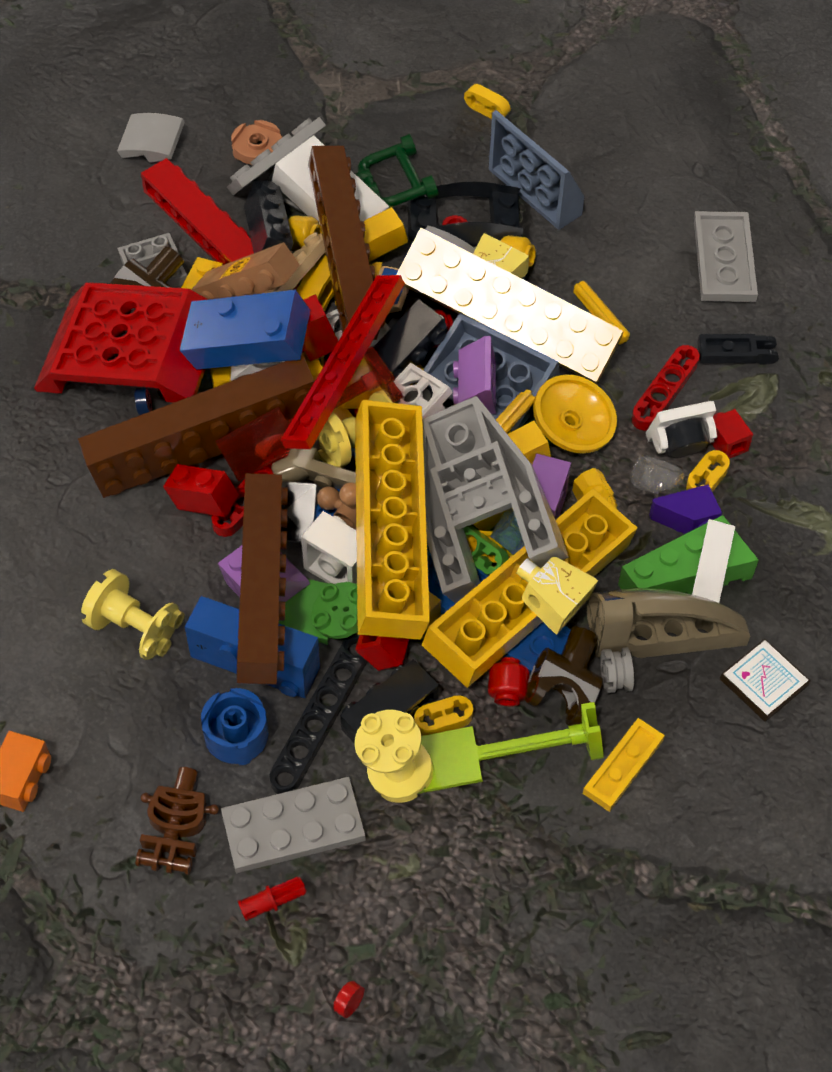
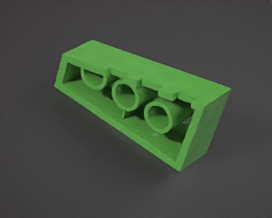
(677, 563)

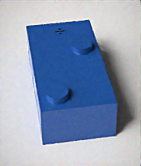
(245, 330)
(214, 640)

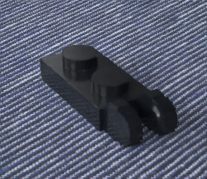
(737, 348)

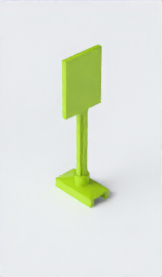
(458, 757)

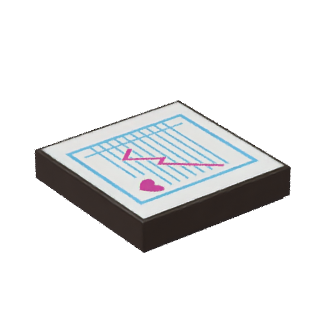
(765, 680)

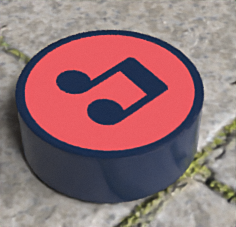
(143, 400)

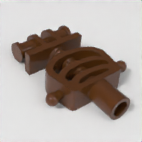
(185, 808)

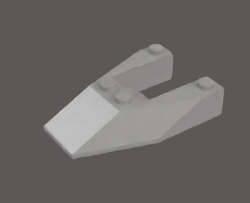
(470, 476)

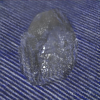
(655, 474)

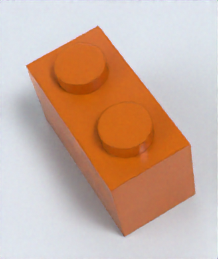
(21, 766)

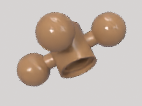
(344, 501)

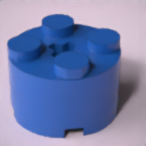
(235, 726)

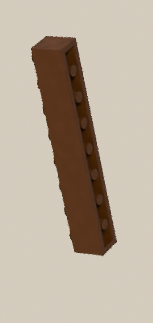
(341, 229)
(261, 580)

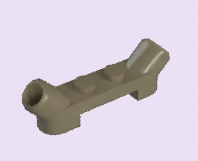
(306, 464)

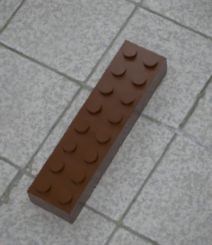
(187, 429)

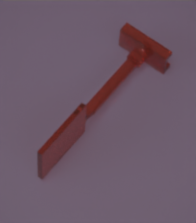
(260, 440)

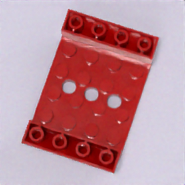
(147, 351)

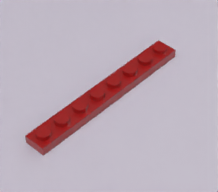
(342, 363)

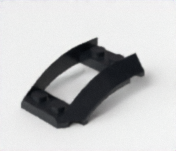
(503, 212)

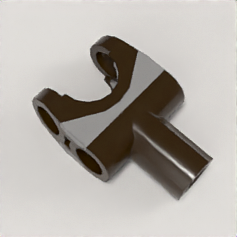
(155, 274)
(567, 674)

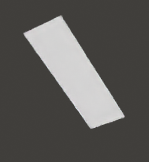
(713, 560)

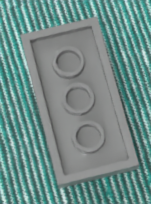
(280, 150)
(725, 256)
(292, 824)

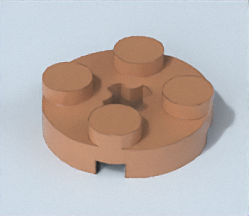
(245, 136)

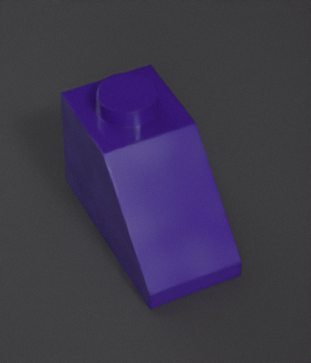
(685, 509)

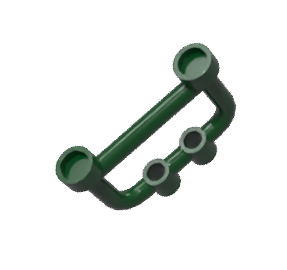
(402, 152)

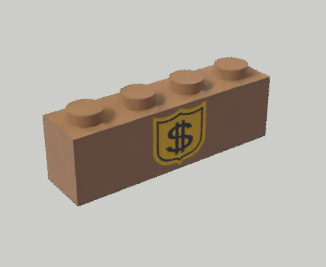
(249, 274)

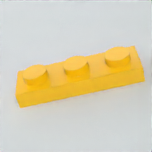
(623, 764)

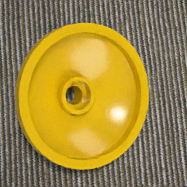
(582, 406)

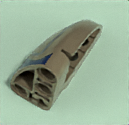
(652, 613)

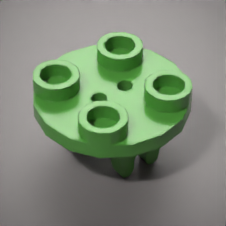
(336, 623)

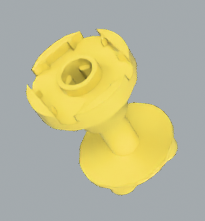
(339, 436)
(111, 603)
(394, 755)

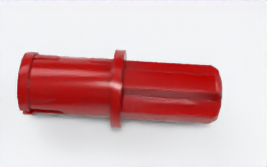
(271, 898)

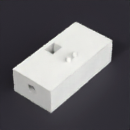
(295, 182)

